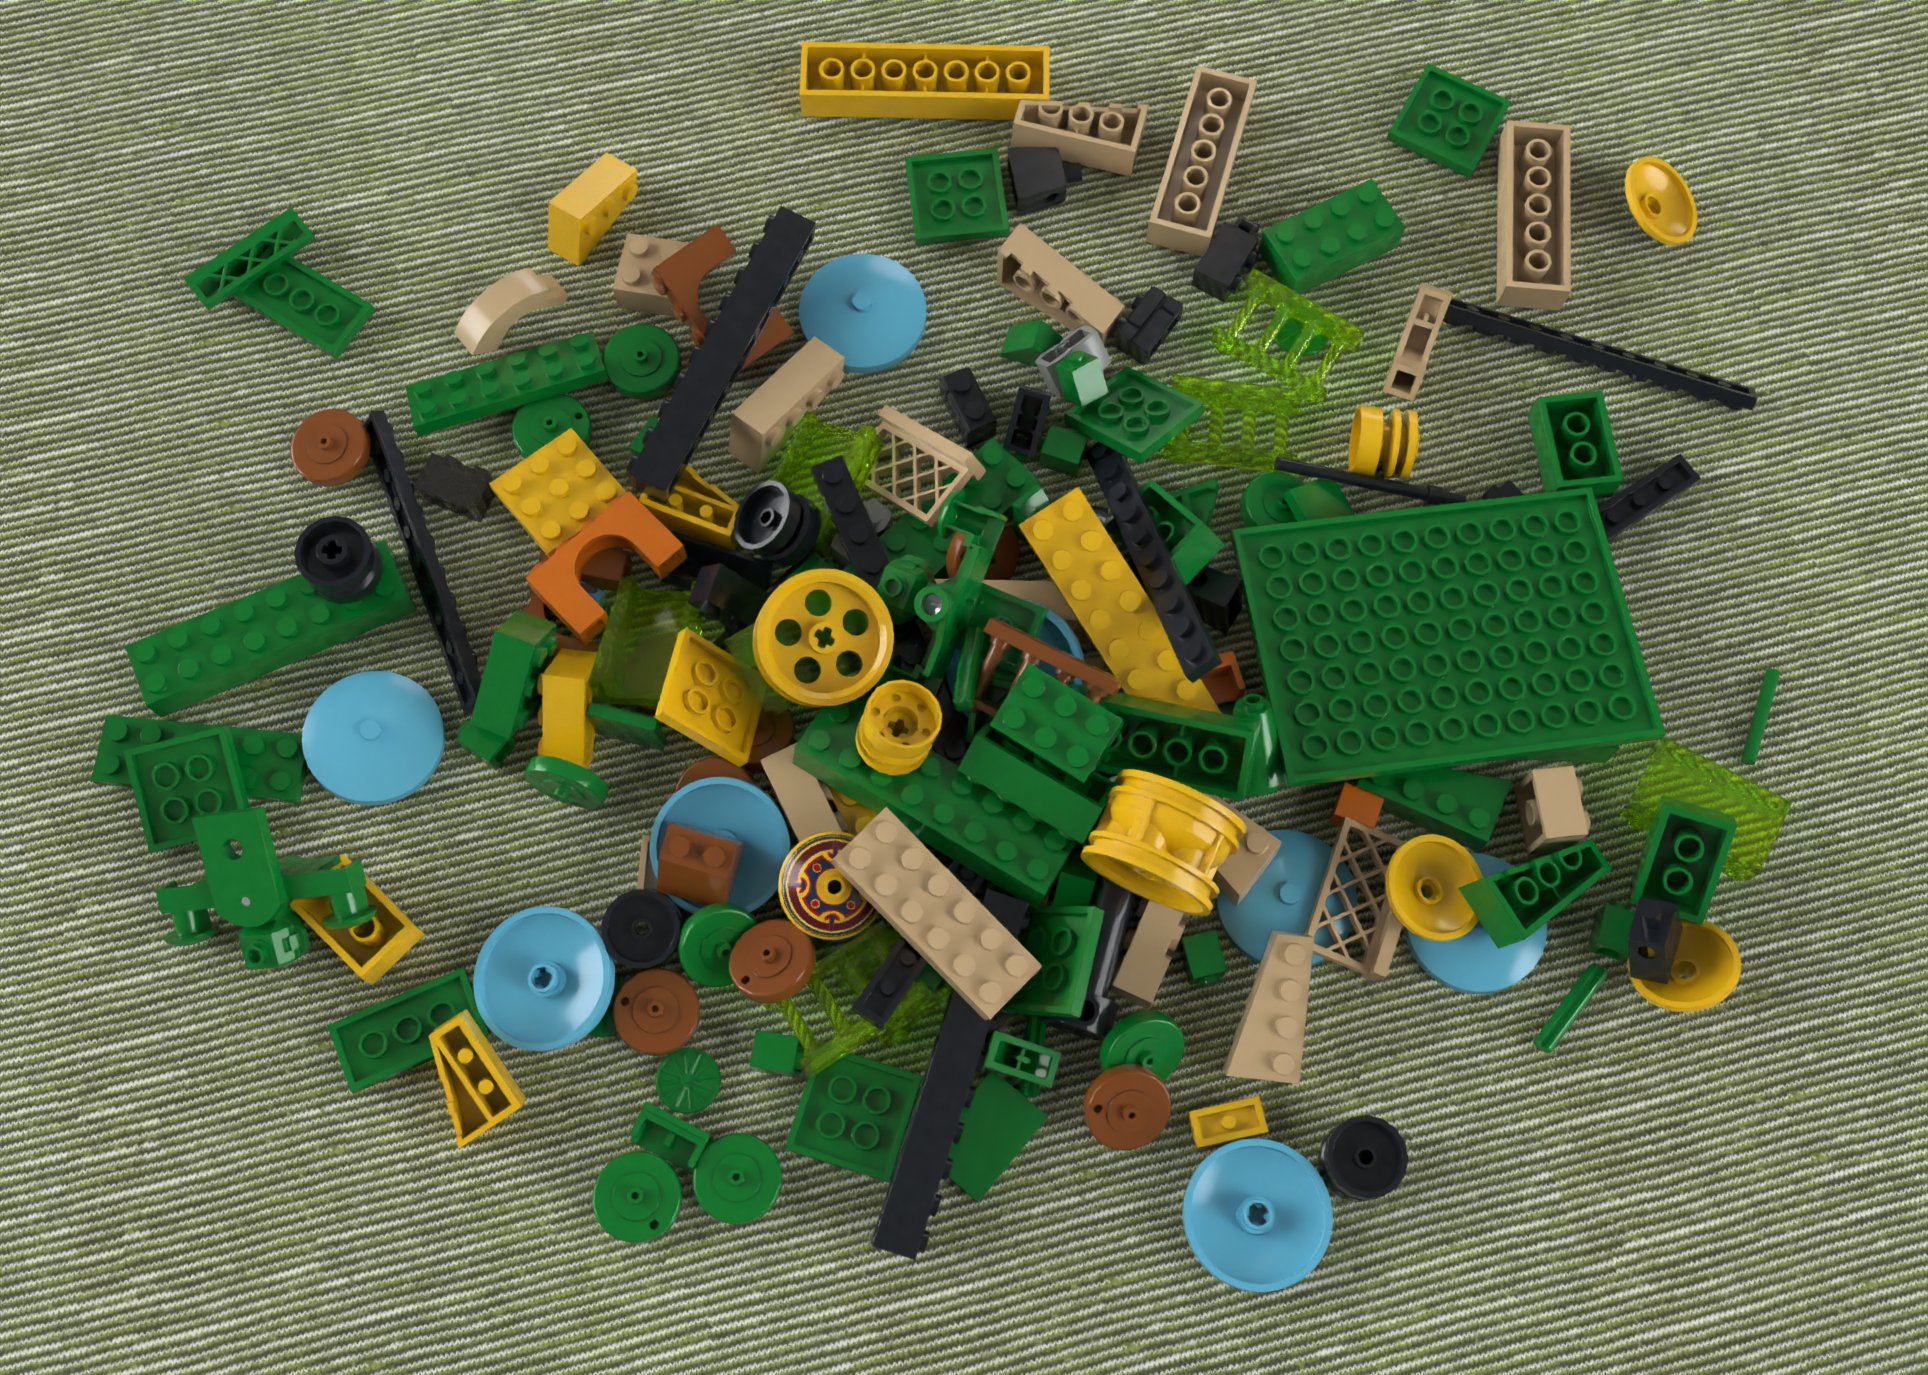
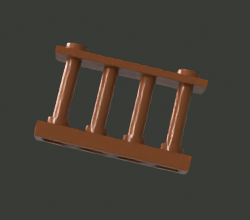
(1035, 653)

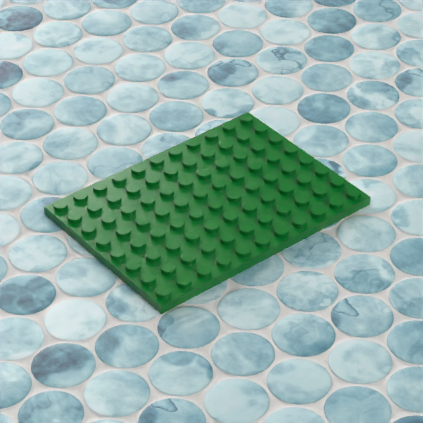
(1443, 636)

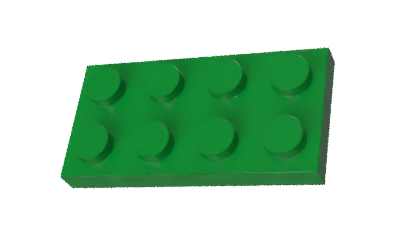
(307, 305)
(396, 1032)

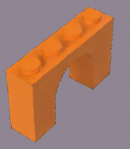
(622, 525)

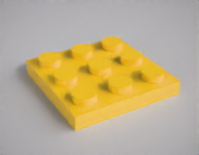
(557, 490)
(709, 698)

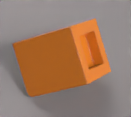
(1225, 681)
(1356, 805)

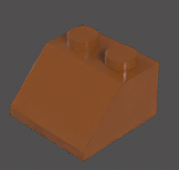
(698, 864)

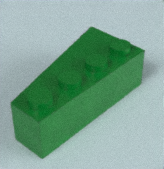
(1443, 801)
(1529, 895)

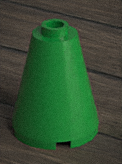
(1267, 767)

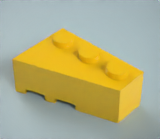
(589, 207)
(697, 510)
(564, 708)
(473, 1078)

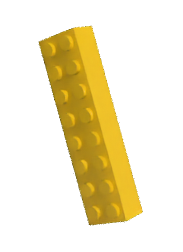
(921, 80)
(1110, 602)

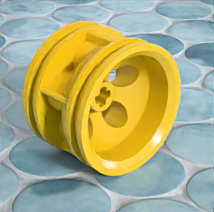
(845, 594)
(1163, 841)

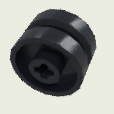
(777, 523)
(338, 559)
(621, 928)
(1359, 1137)

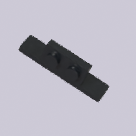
(704, 554)

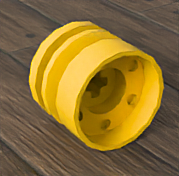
(1378, 441)
(904, 711)

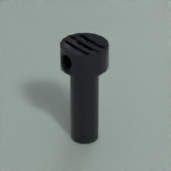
(1099, 1011)

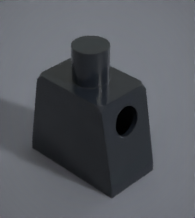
(1039, 177)
(1027, 419)
(1216, 597)
(1659, 928)

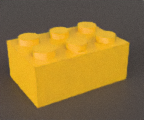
(372, 945)

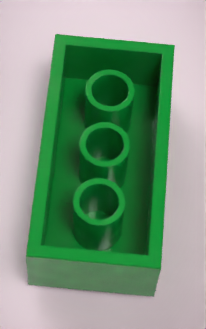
(1331, 238)
(1035, 785)

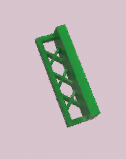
(246, 254)

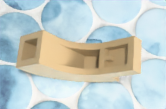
(504, 303)
(1417, 342)

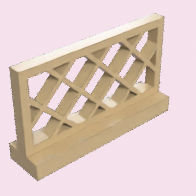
(933, 447)
(1386, 927)

